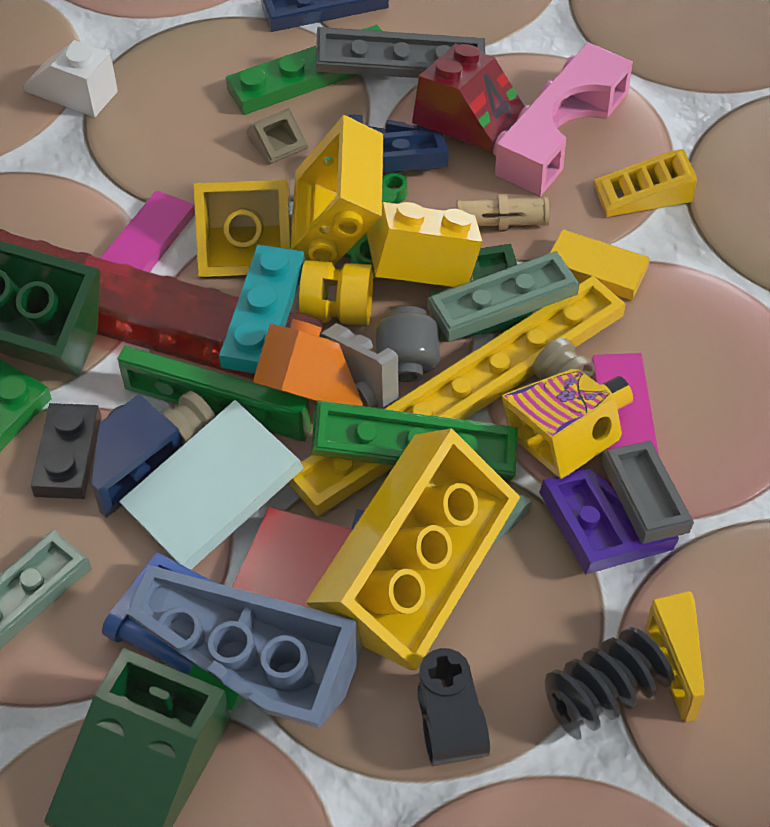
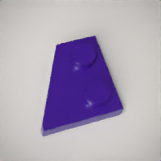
(596, 522)

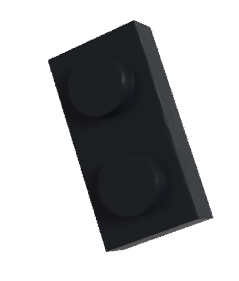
(66, 451)

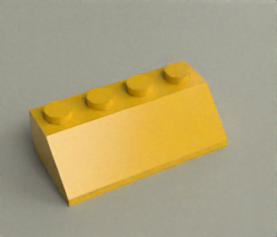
(416, 547)

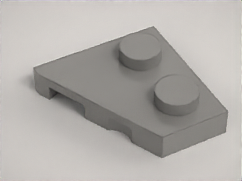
(372, 373)

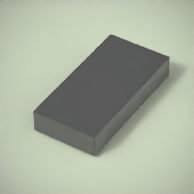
(646, 492)

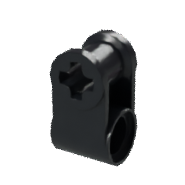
(451, 714)

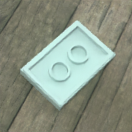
(211, 485)

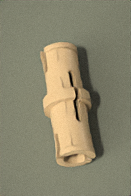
(507, 211)

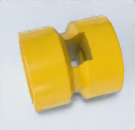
(353, 292)

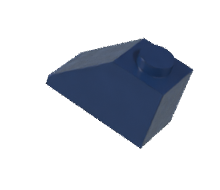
(128, 449)

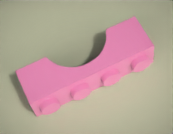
(587, 86)

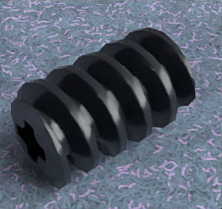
(604, 677)

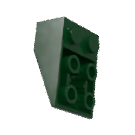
(139, 747)

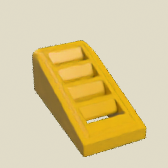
(670, 170)
(675, 631)

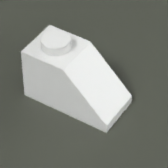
(76, 78)

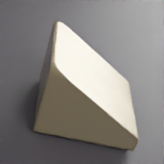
(277, 136)

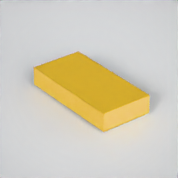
(613, 266)

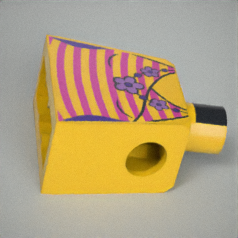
(567, 418)

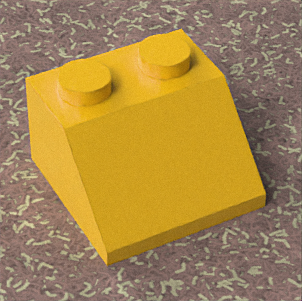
(236, 219)
(424, 244)

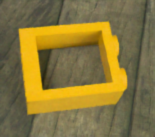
(339, 196)

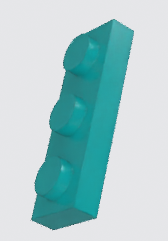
(262, 302)

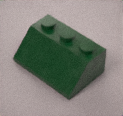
(47, 308)

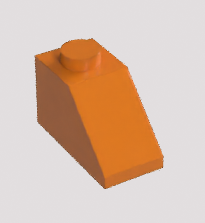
(305, 365)

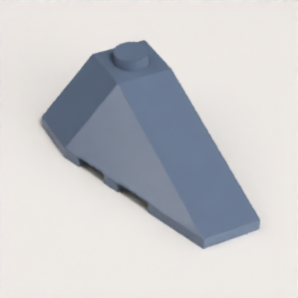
(263, 648)

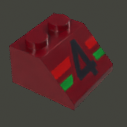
(466, 97)

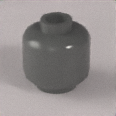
(413, 338)

